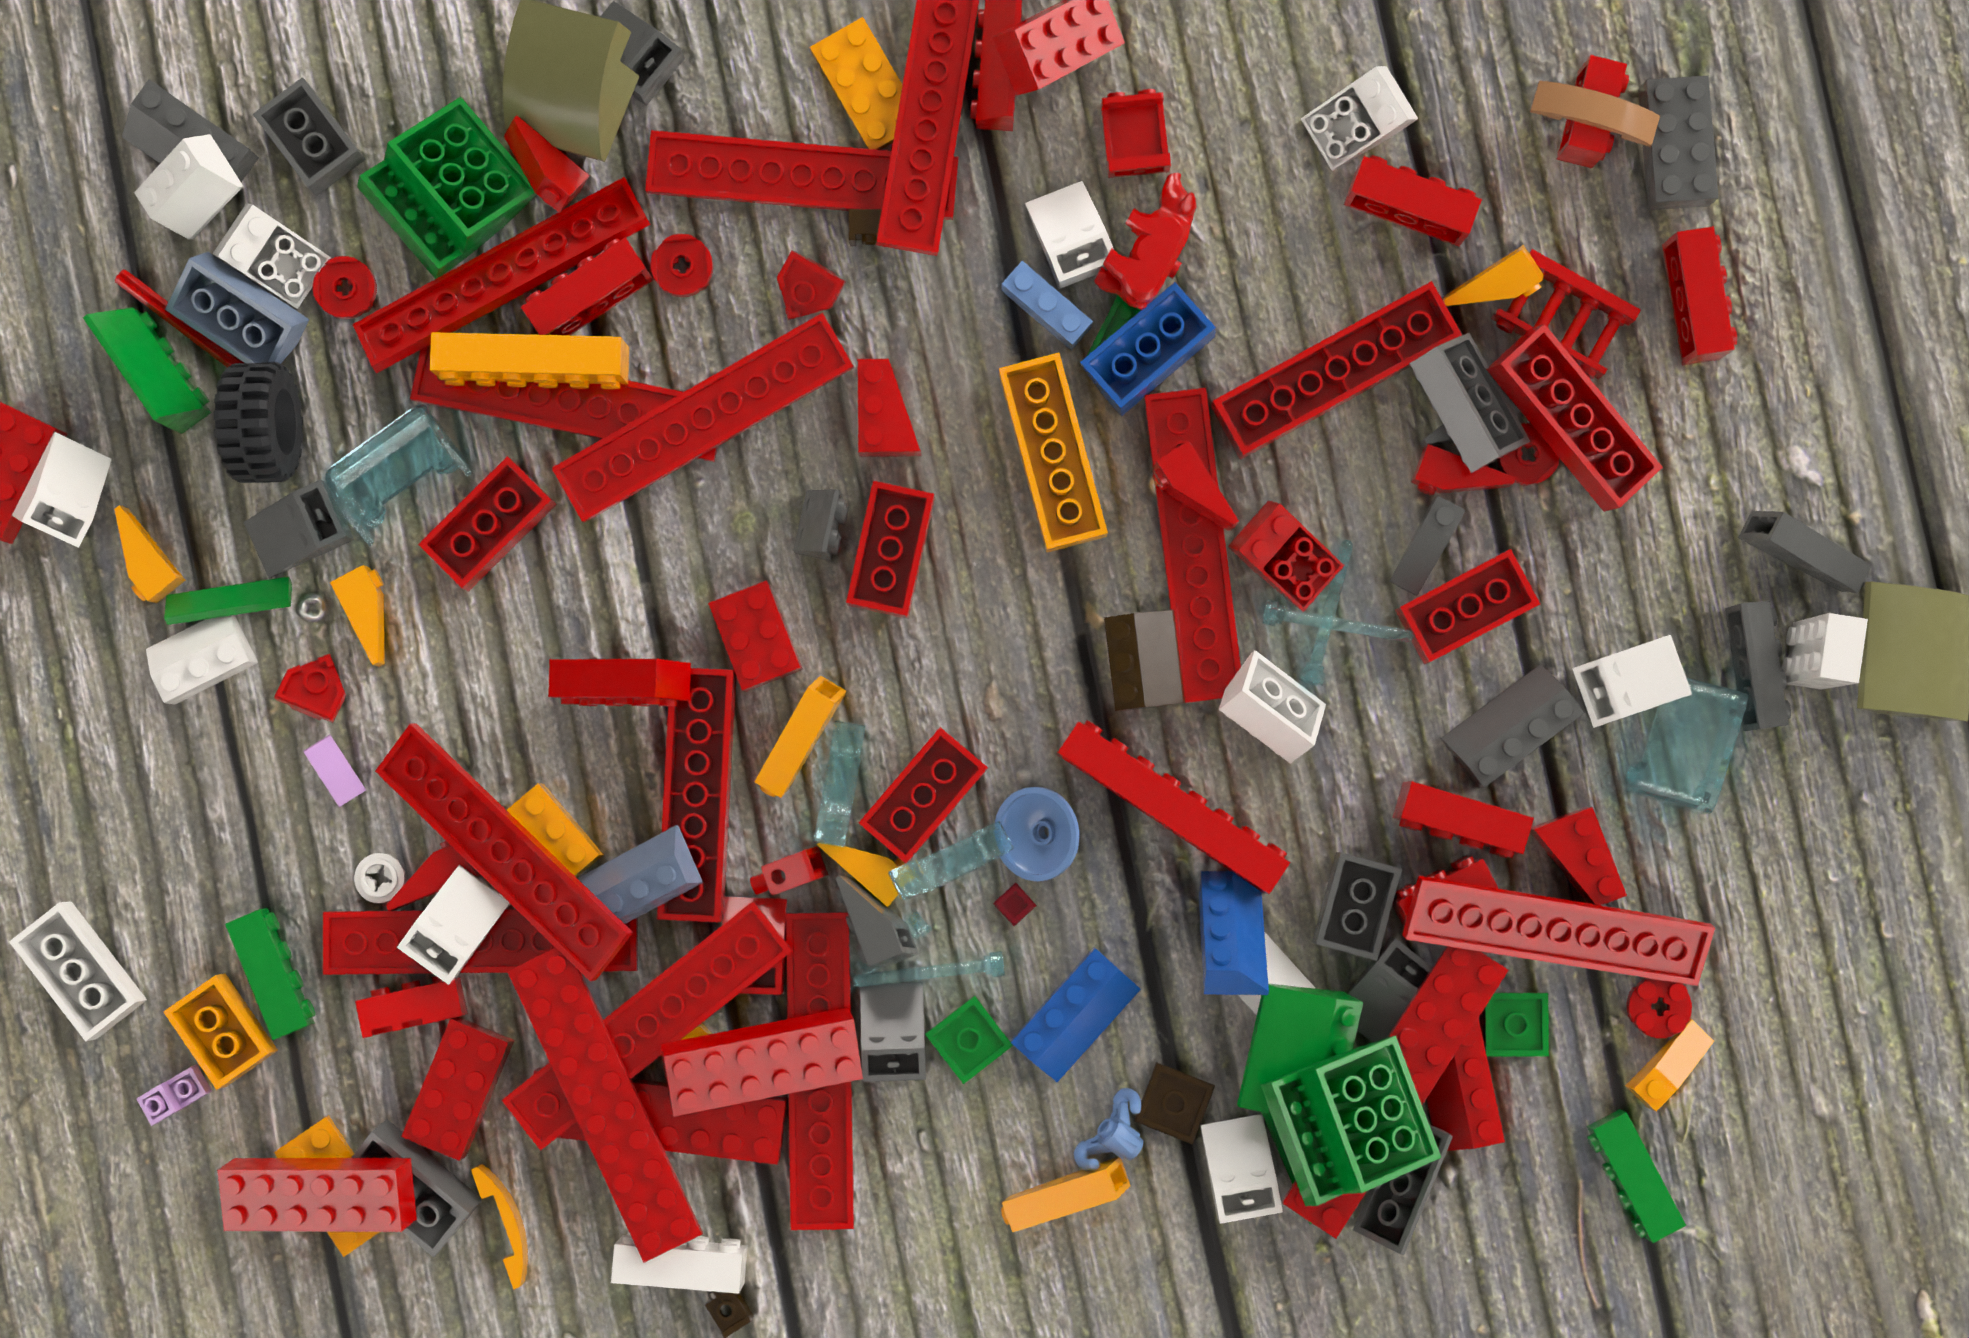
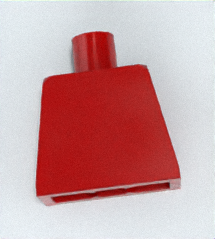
(798, 870)

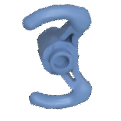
(1114, 1133)

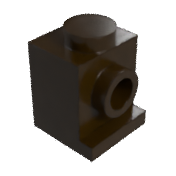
(863, 225)
(730, 1323)

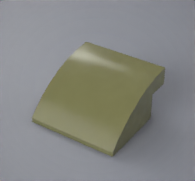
(567, 77)
(1915, 652)

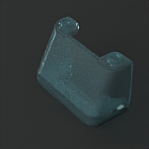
(1690, 748)

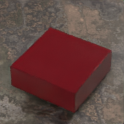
(1014, 904)

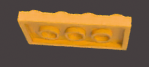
(862, 81)
(326, 1141)

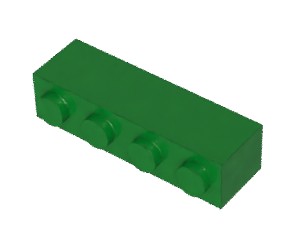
(270, 973)
(1635, 1175)

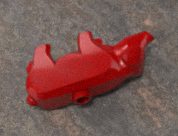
(1155, 251)

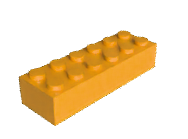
(529, 359)
(1052, 452)

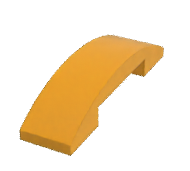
(488, 1185)

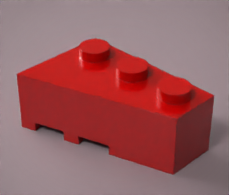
(882, 415)
(1582, 854)
(410, 1006)

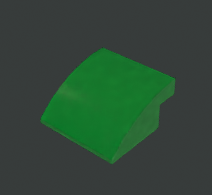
(446, 187)
(1351, 1121)

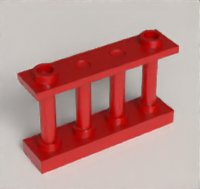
(1592, 298)

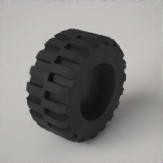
(258, 422)

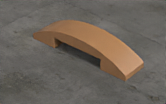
(1596, 110)

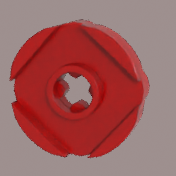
(668, 254)
(331, 276)
(1530, 472)
(1646, 1019)

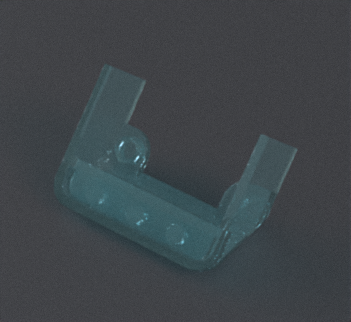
(389, 465)

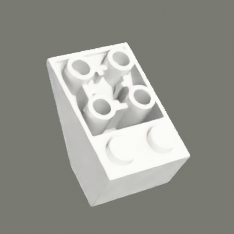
(1359, 117)
(1070, 233)
(271, 255)
(64, 490)
(1632, 681)
(453, 925)
(1241, 1169)

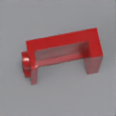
(1135, 134)

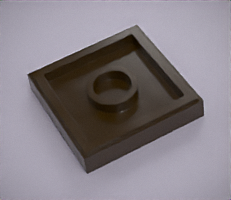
(1174, 1103)

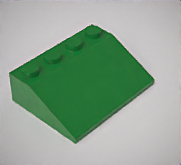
(150, 367)
(1294, 1031)

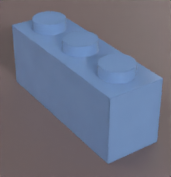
(1046, 305)

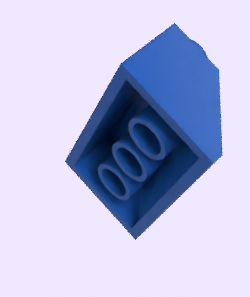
(1148, 348)
(1232, 935)
(1075, 1015)

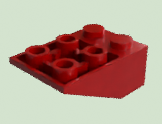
(1286, 555)
(775, 910)

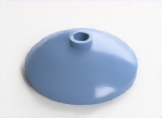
(1024, 821)

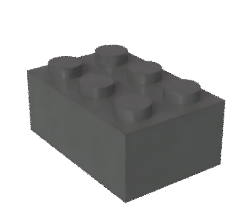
(309, 136)
(1356, 905)

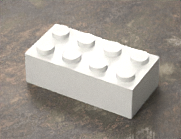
(1825, 651)
(78, 970)
(689, 1266)

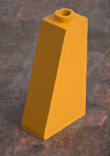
(799, 736)
(1066, 1195)

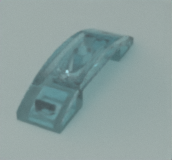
(840, 784)
(951, 862)

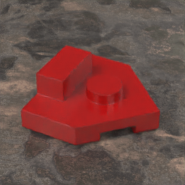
(807, 286)
(313, 689)

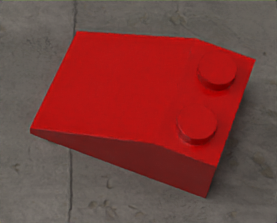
(1190, 483)

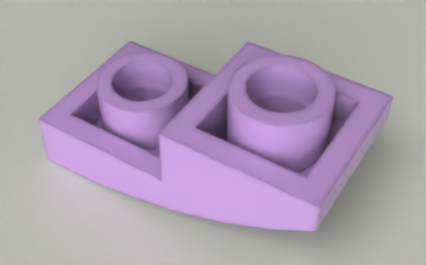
(334, 770)
(174, 1095)

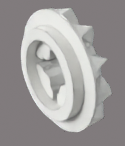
(367, 886)

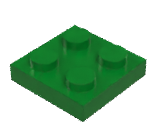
(1516, 1024)
(969, 1039)

